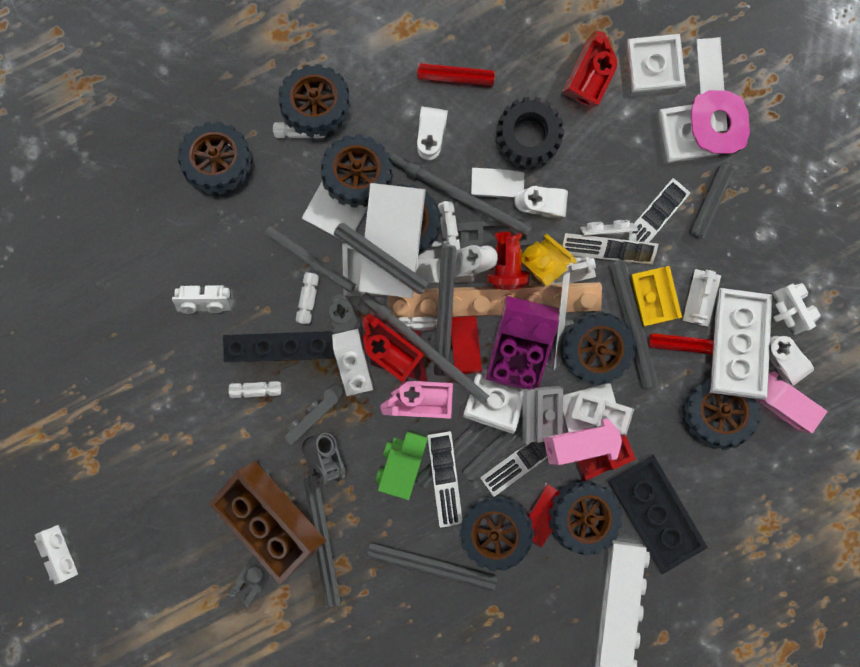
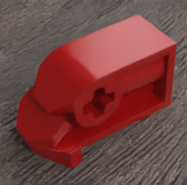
(586, 80)
(399, 356)

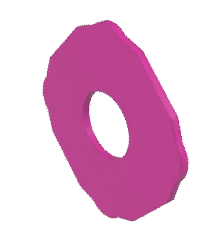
(706, 137)

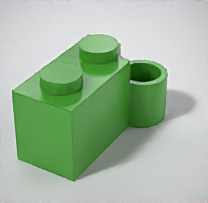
(401, 465)

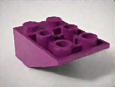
(522, 343)

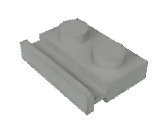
(542, 413)

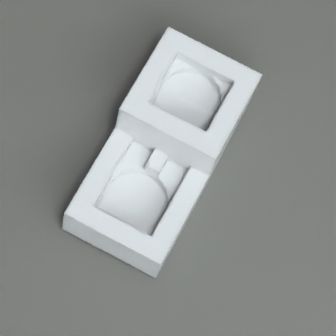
(496, 183)
(593, 409)

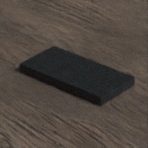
(657, 514)

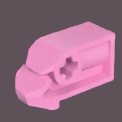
(432, 400)
(792, 405)
(584, 444)

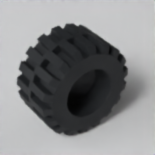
(533, 111)

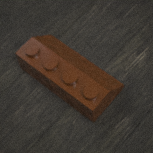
(267, 522)

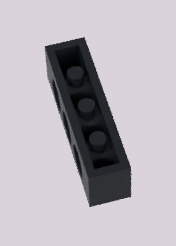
(278, 346)

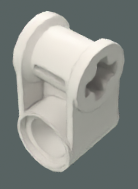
(431, 129)
(546, 201)
(474, 260)
(791, 362)

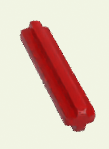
(455, 74)
(681, 343)

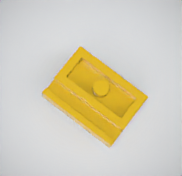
(547, 260)
(656, 296)

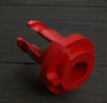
(508, 266)

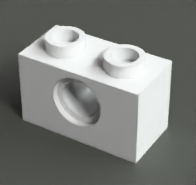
(352, 362)

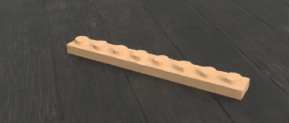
(490, 301)

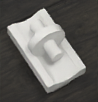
(793, 309)

